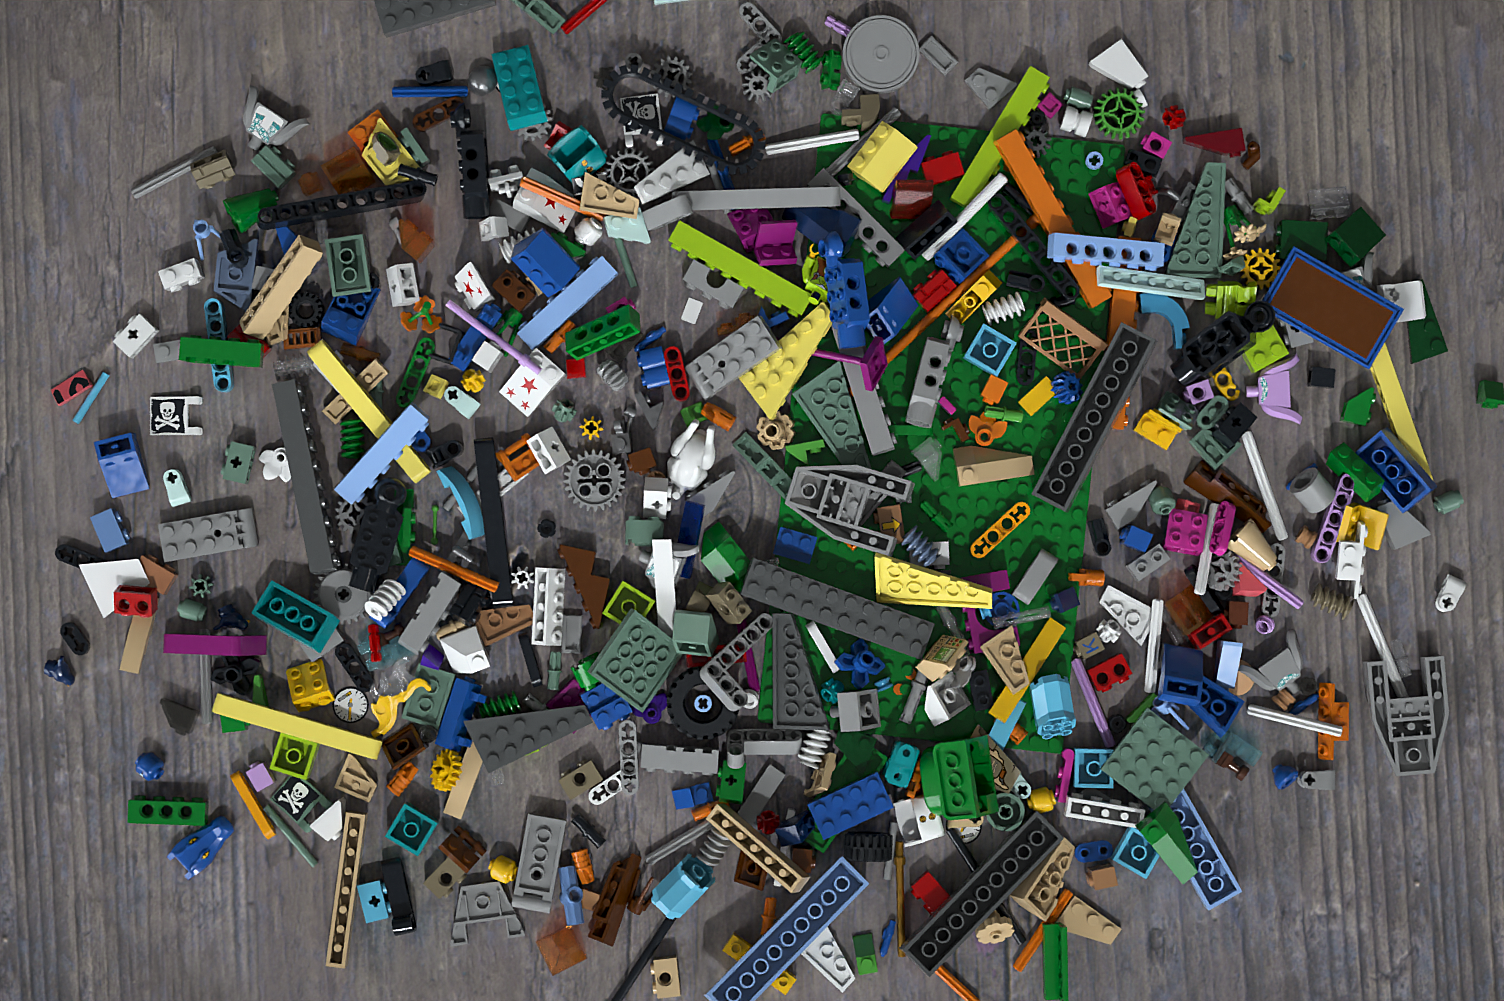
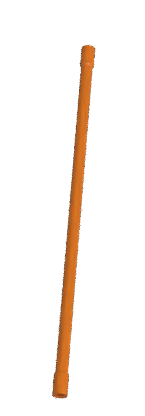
(1032, 222)

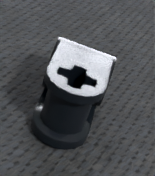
(439, 73)
(443, 453)

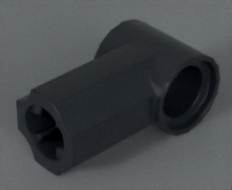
(233, 248)
(1023, 281)
(1099, 535)

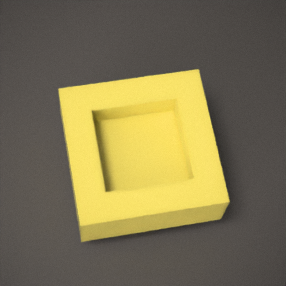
(1129, 227)
(436, 386)

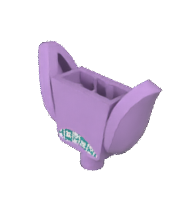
(1274, 390)

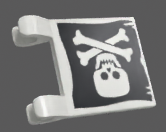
(644, 108)
(171, 415)

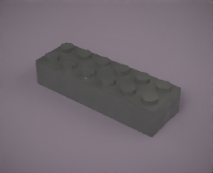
(408, 15)

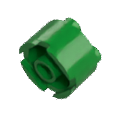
(583, 678)

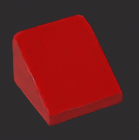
(576, 368)

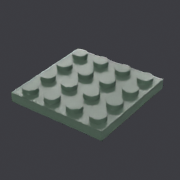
(635, 660)
(1154, 760)

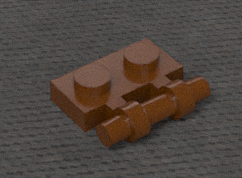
(459, 852)

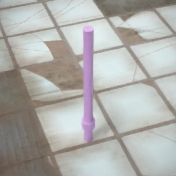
(523, 359)

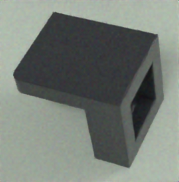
(1321, 377)

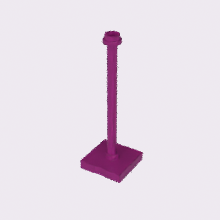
(872, 364)

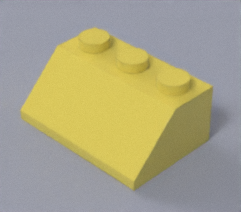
(882, 156)

